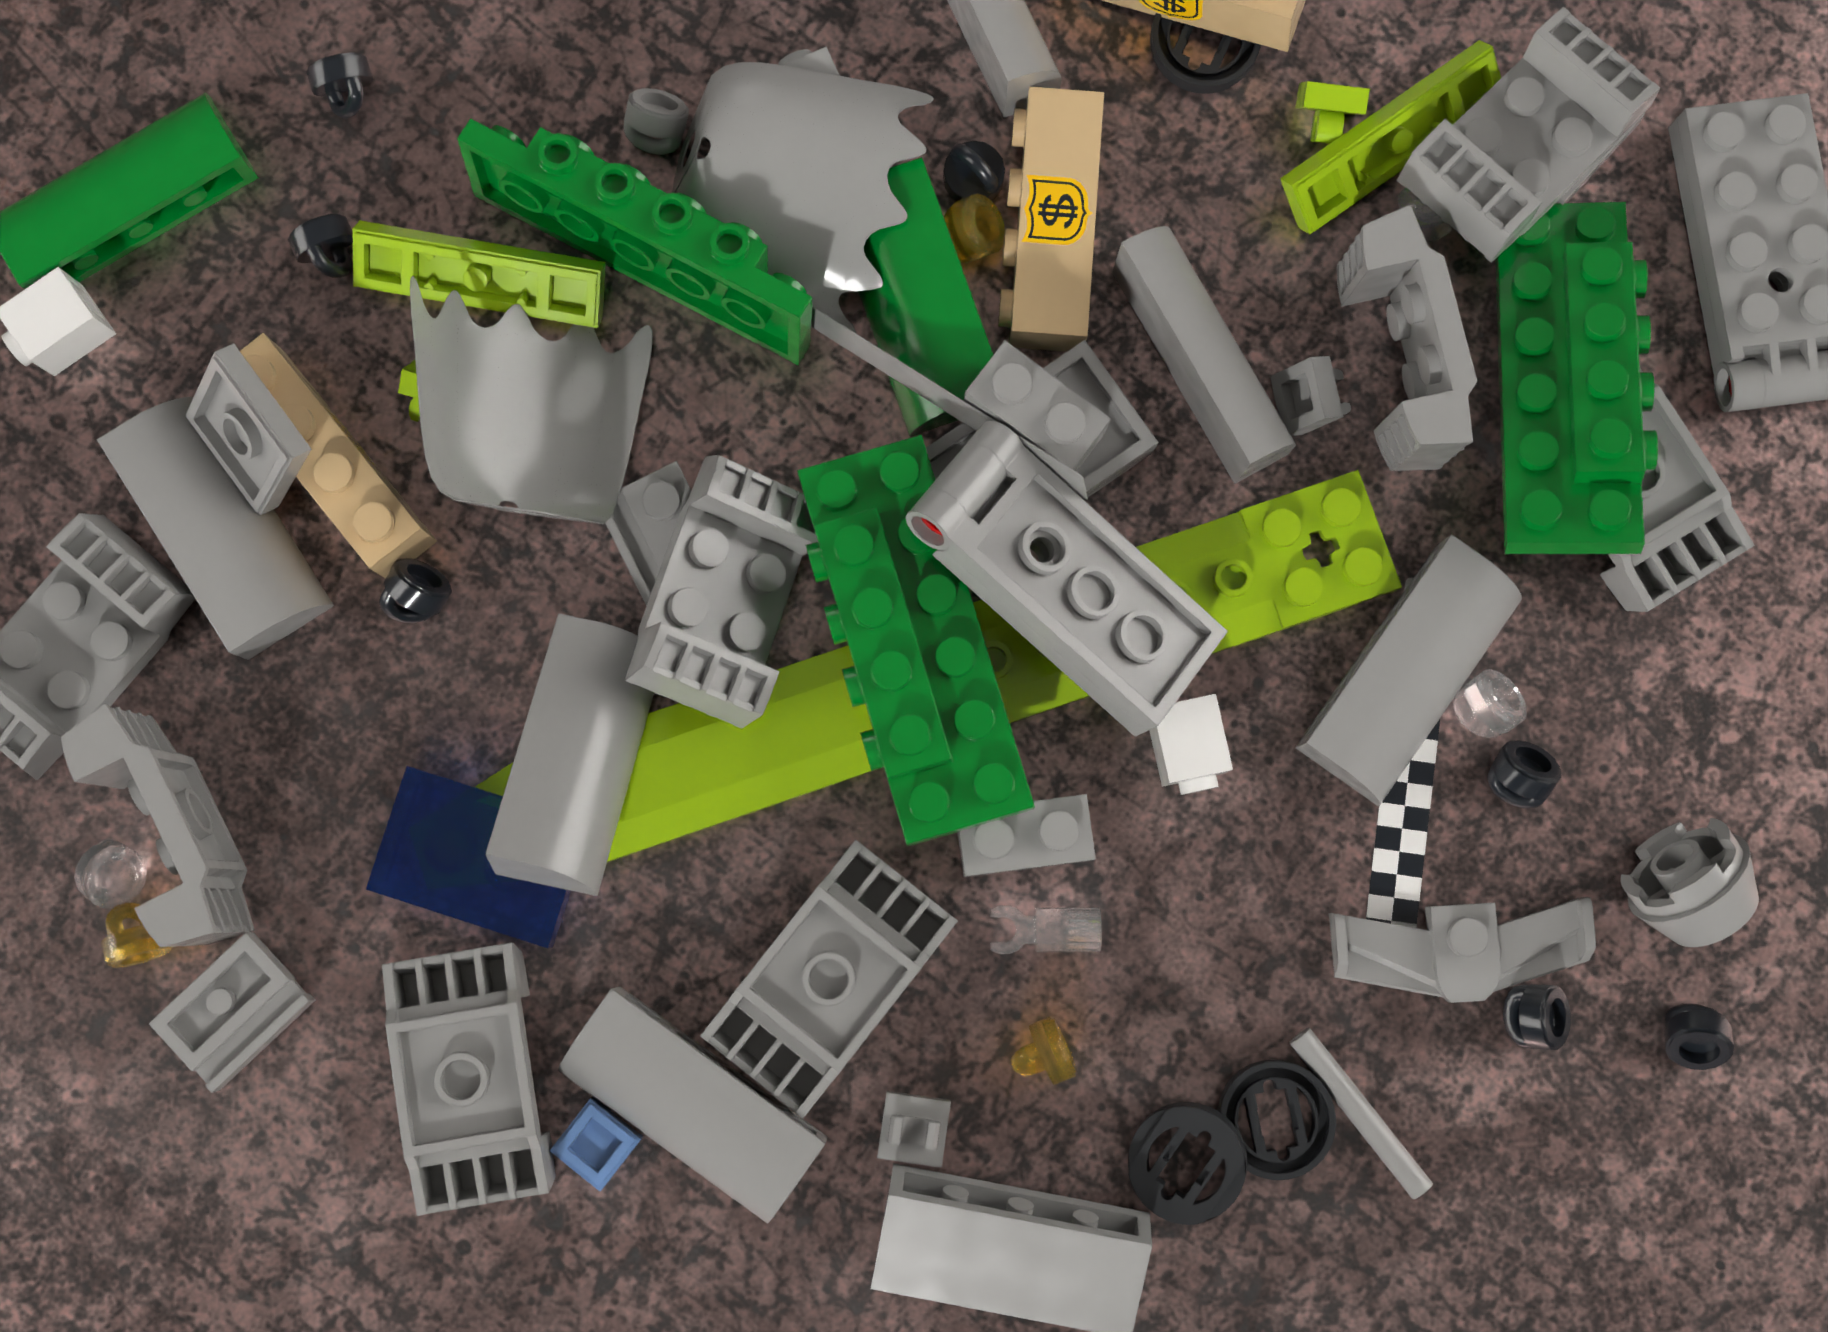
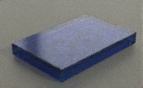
(439, 862)

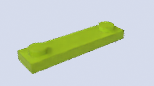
(1385, 140)
(481, 272)

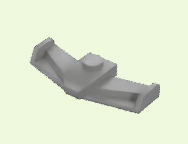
(1463, 949)

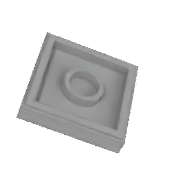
(247, 430)

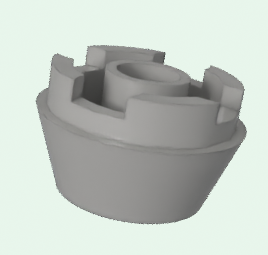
(1693, 883)

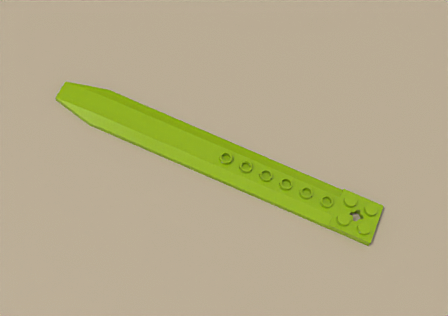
(1237, 568)

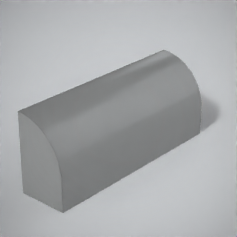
(1006, 49)
(1201, 353)
(230, 557)
(1411, 669)
(572, 760)
(692, 1103)
(1012, 1251)

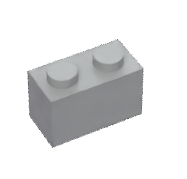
(1037, 406)
(1048, 835)

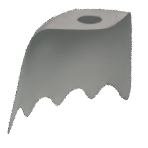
(802, 168)
(525, 412)

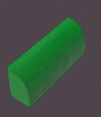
(125, 195)
(925, 303)

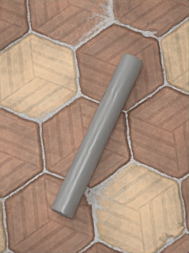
(1361, 1113)

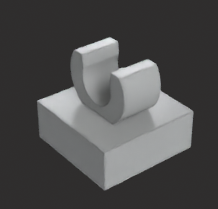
(1308, 395)
(914, 1129)

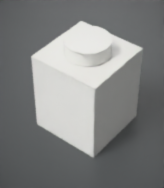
(53, 323)
(1191, 745)

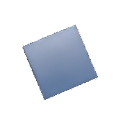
(596, 1143)

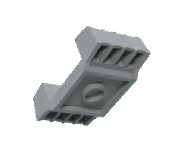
(1529, 136)
(1423, 313)
(1686, 519)
(723, 593)
(81, 637)
(133, 752)
(828, 979)
(465, 1079)

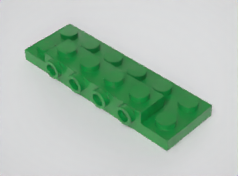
(640, 232)
(1574, 384)
(911, 647)

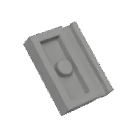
(646, 522)
(232, 1011)

